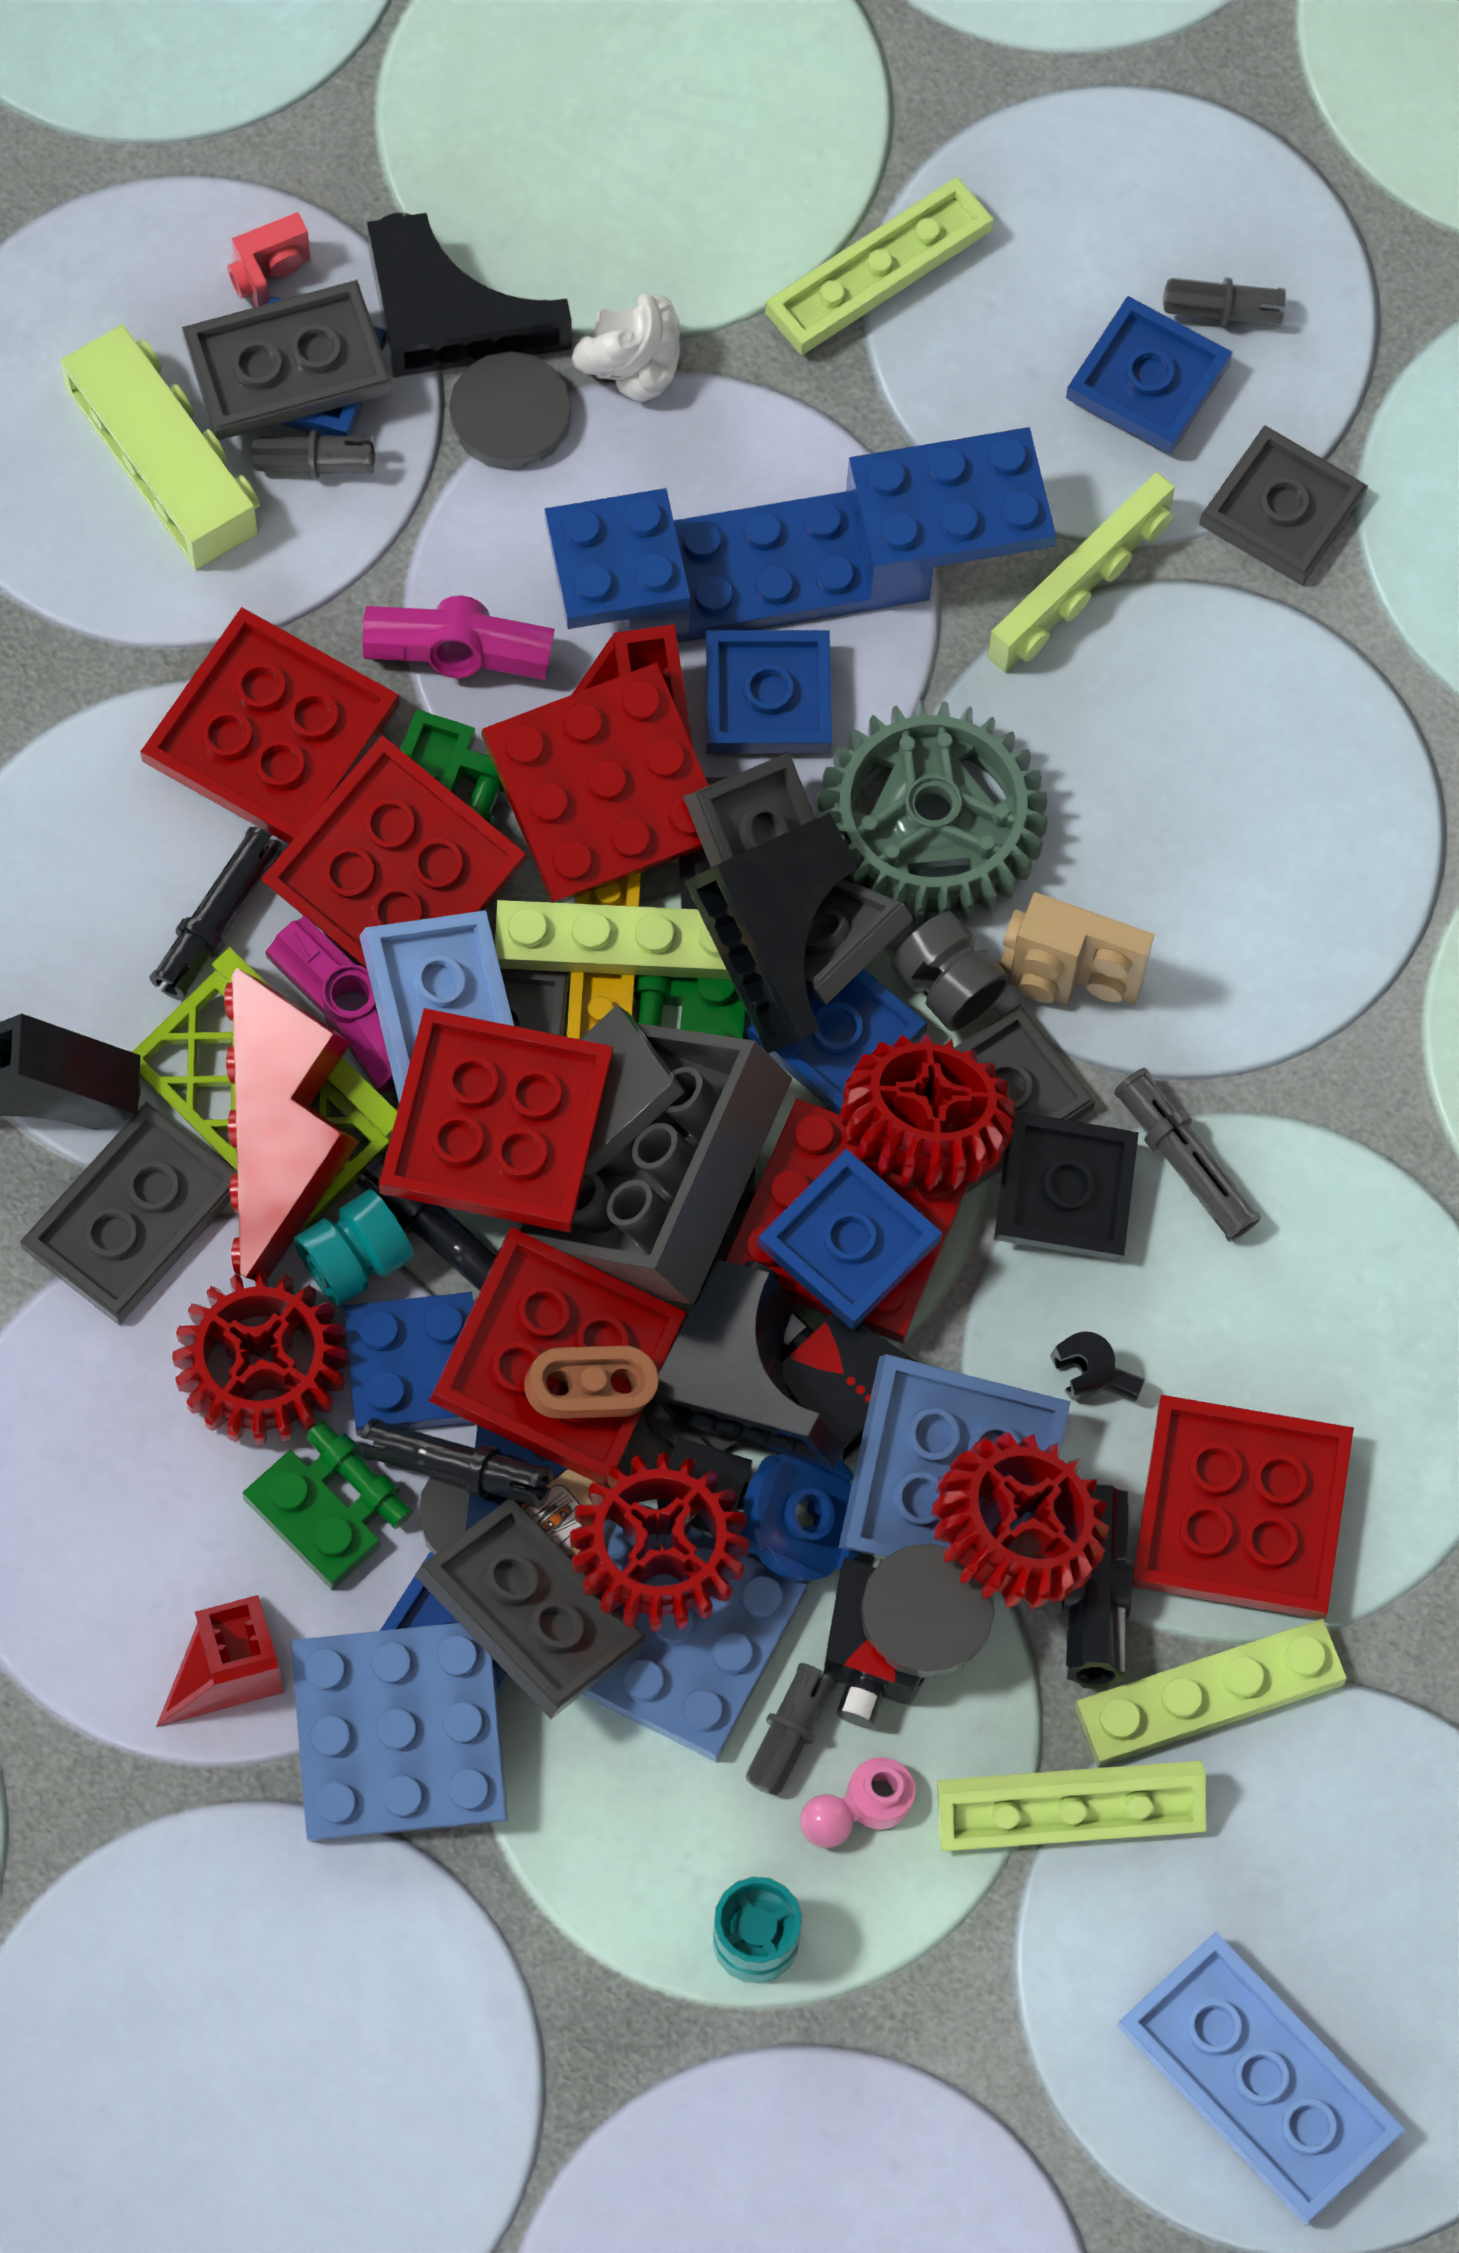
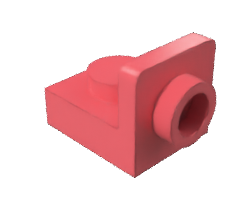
(266, 252)

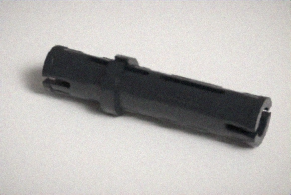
(203, 932)
(436, 1228)
(479, 1469)

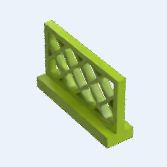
(343, 1089)

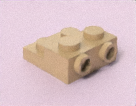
(1068, 945)

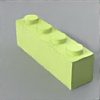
(161, 446)

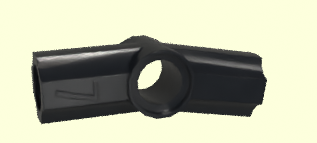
(1102, 1604)

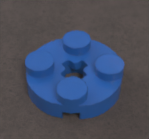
(772, 1516)

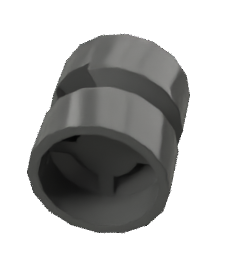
(956, 977)

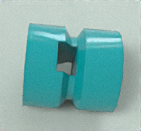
(353, 1248)
(756, 1929)

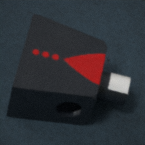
(834, 1373)
(853, 1659)

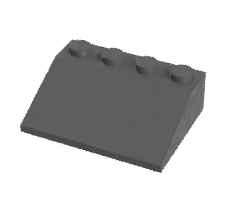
(674, 1188)

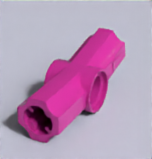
(457, 639)
(322, 976)

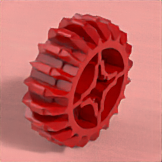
(927, 1112)
(286, 1315)
(638, 1523)
(1040, 1556)

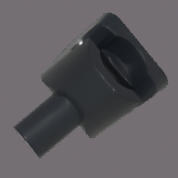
(1097, 1365)

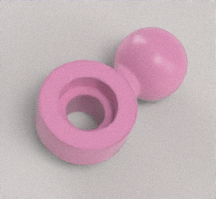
(830, 1819)

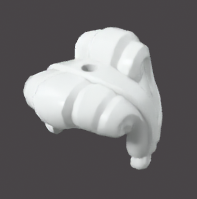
(633, 347)

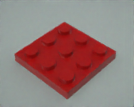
(269, 726)
(600, 782)
(391, 853)
(496, 1120)
(803, 1151)
(540, 1303)
(1242, 1507)

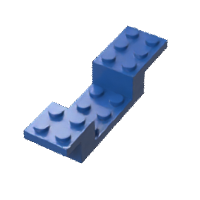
(805, 554)

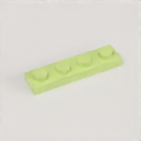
(879, 266)
(1068, 587)
(605, 940)
(1210, 1693)
(1071, 1805)

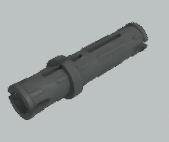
(1186, 1153)

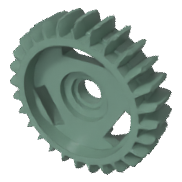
(927, 760)

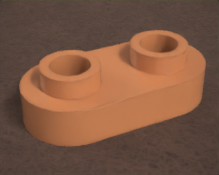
(588, 1384)

